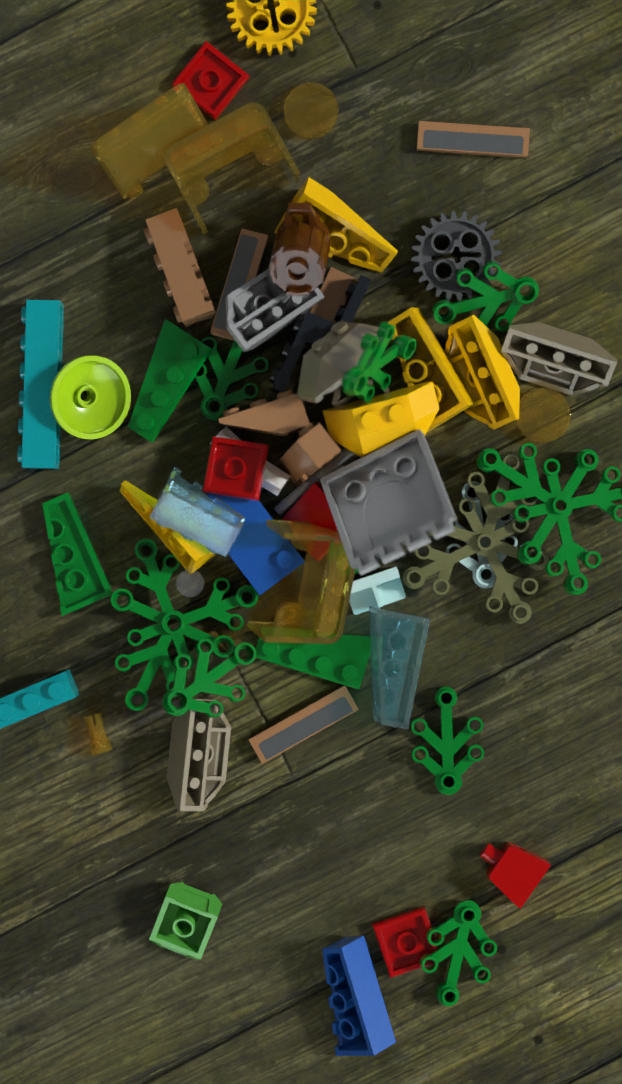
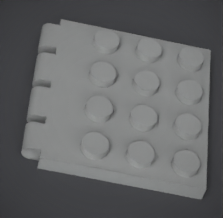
(389, 502)

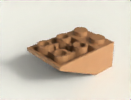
(276, 417)

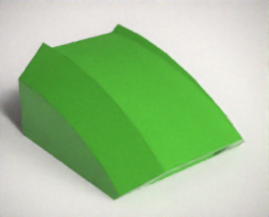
(186, 920)

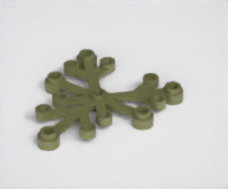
(504, 581)

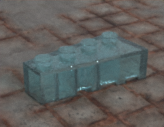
(396, 661)

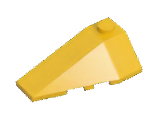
(349, 233)
(188, 553)

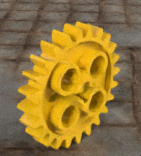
(247, 14)

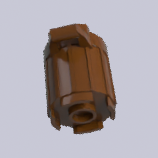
(300, 251)

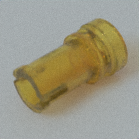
(98, 741)

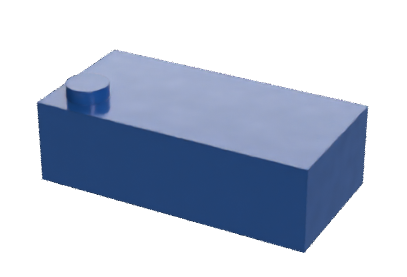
(259, 550)

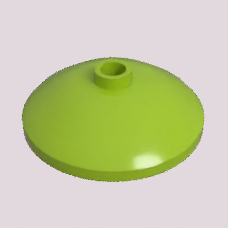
(106, 399)

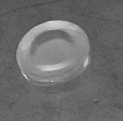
(189, 584)

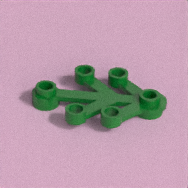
(490, 297)
(226, 375)
(355, 379)
(205, 681)
(448, 745)
(458, 948)

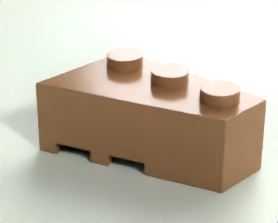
(308, 454)

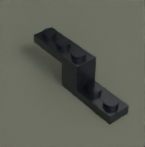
(312, 328)

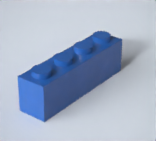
(356, 999)

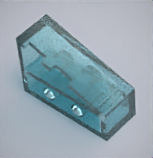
(196, 515)

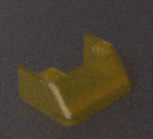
(221, 144)
(323, 592)

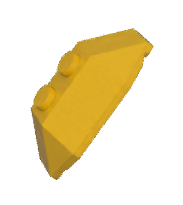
(484, 372)
(382, 420)

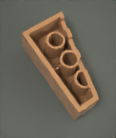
(180, 267)

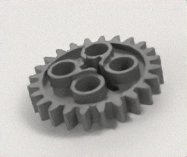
(453, 231)

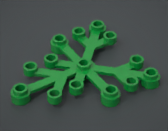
(531, 487)
(158, 654)

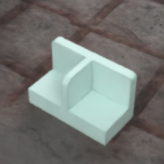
(376, 590)

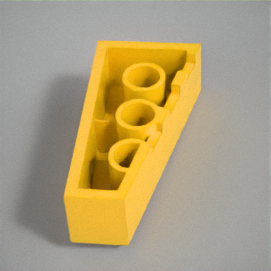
(431, 364)

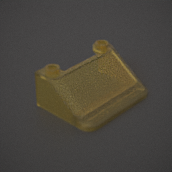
(139, 143)

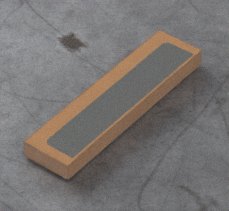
(473, 139)
(243, 268)
(303, 724)

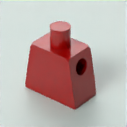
(514, 870)

